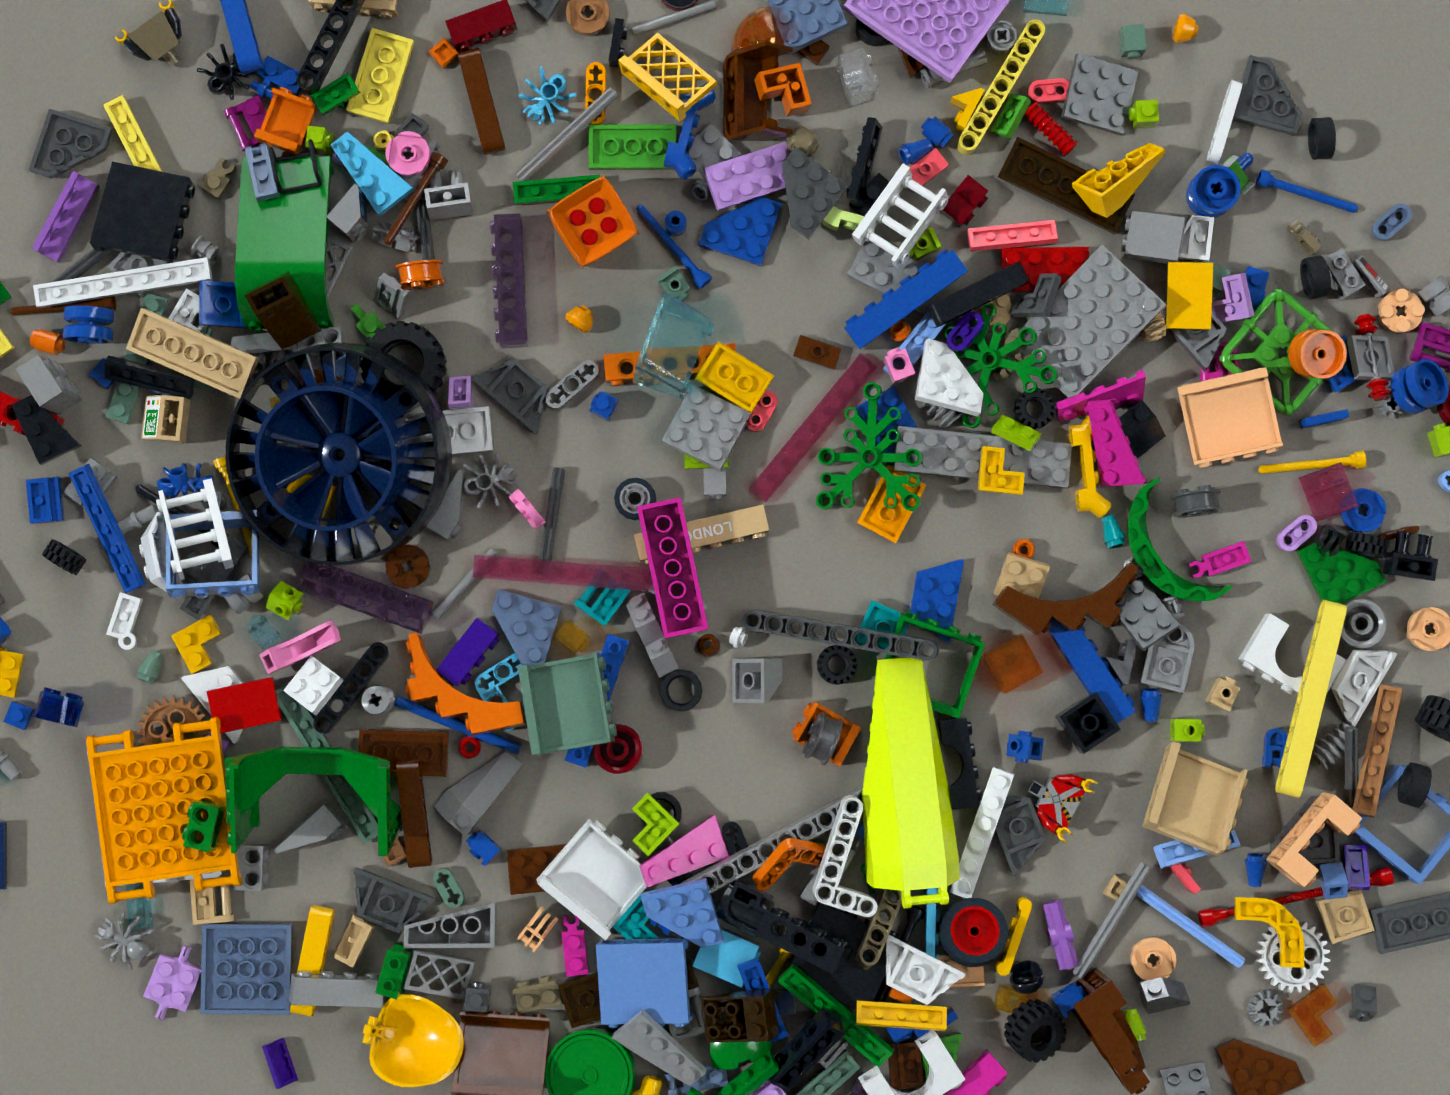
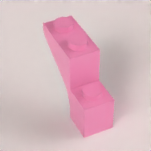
(300, 647)

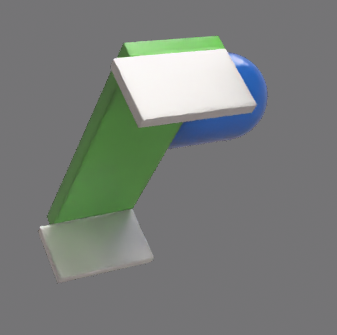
(1238, 166)

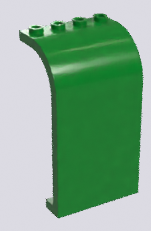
(285, 237)

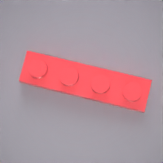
(1012, 235)

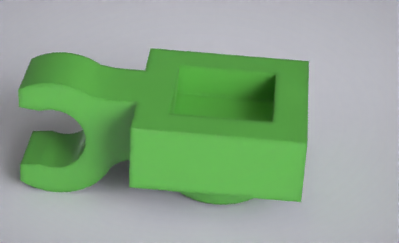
(367, 323)

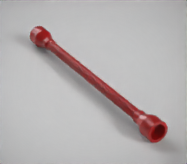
(1210, 917)

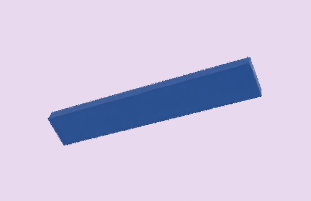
(107, 528)

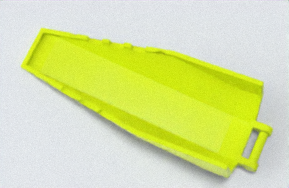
(906, 790)

